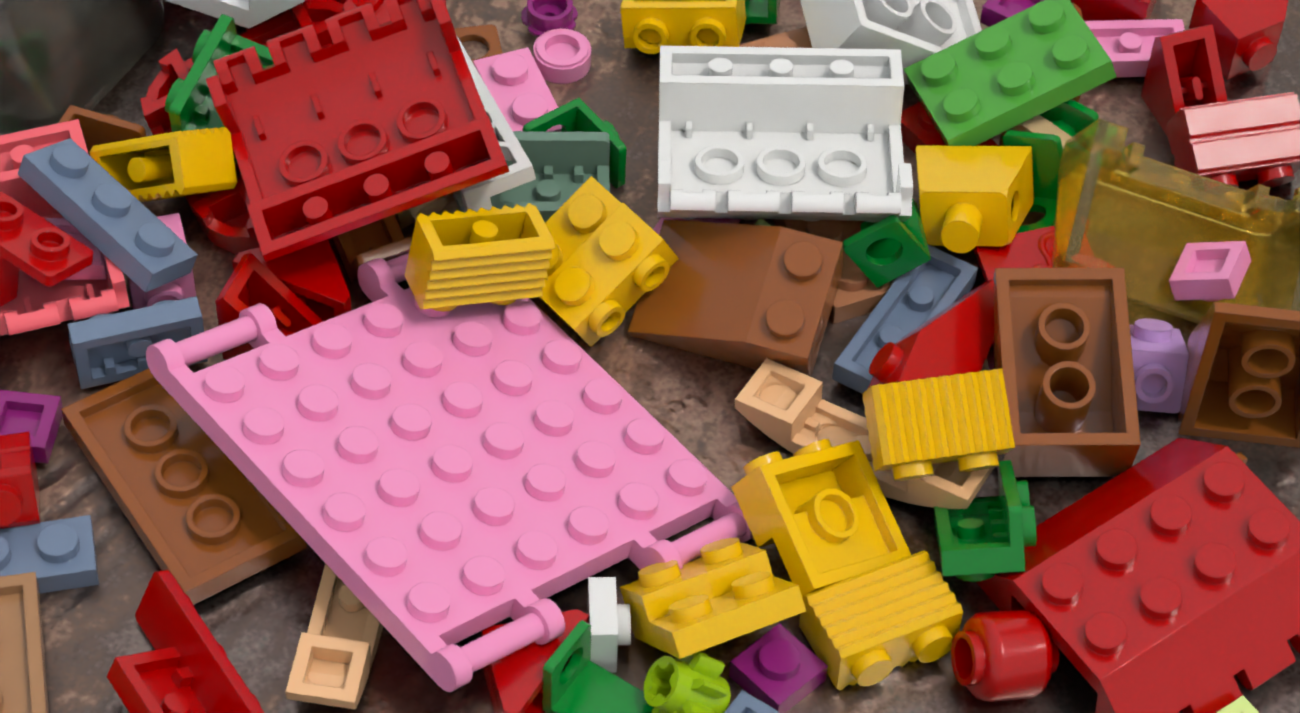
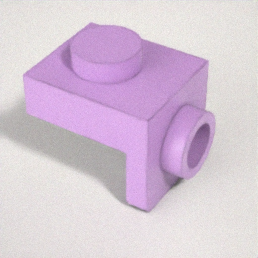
(1158, 365)

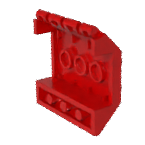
(354, 123)
(1167, 582)

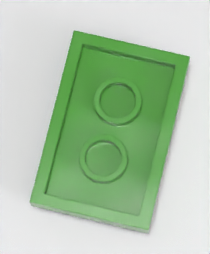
(1009, 73)

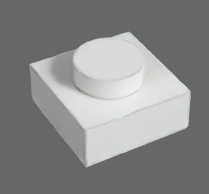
(608, 622)

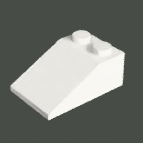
(908, 25)

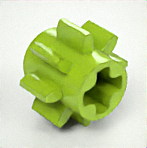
(687, 685)

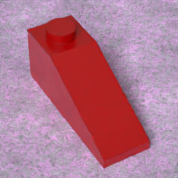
(944, 345)

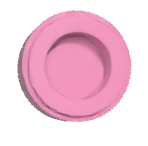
(562, 55)

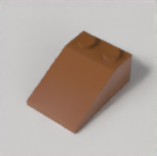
(743, 293)
(1066, 370)
(1243, 376)

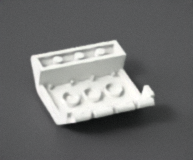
(782, 134)

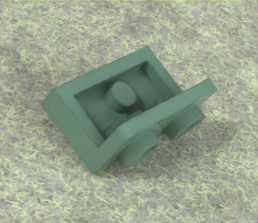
(560, 166)

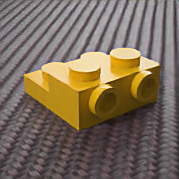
(682, 23)
(601, 261)
(820, 513)
(709, 598)

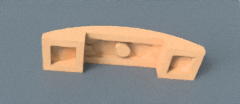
(793, 414)
(336, 650)

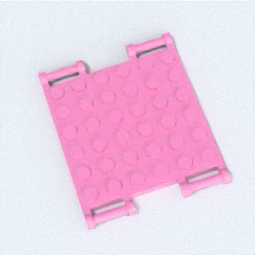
(448, 461)

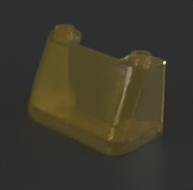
(1142, 212)

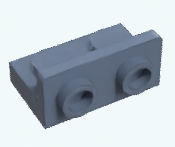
(115, 345)

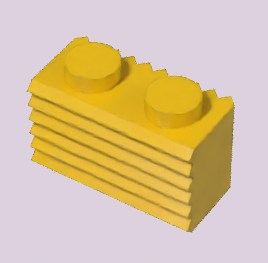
(171, 163)
(478, 257)
(938, 422)
(881, 620)

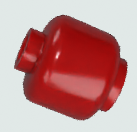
(1004, 655)

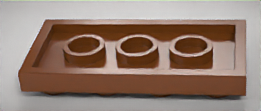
(178, 487)

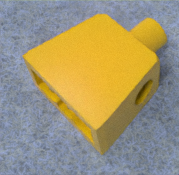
(973, 194)

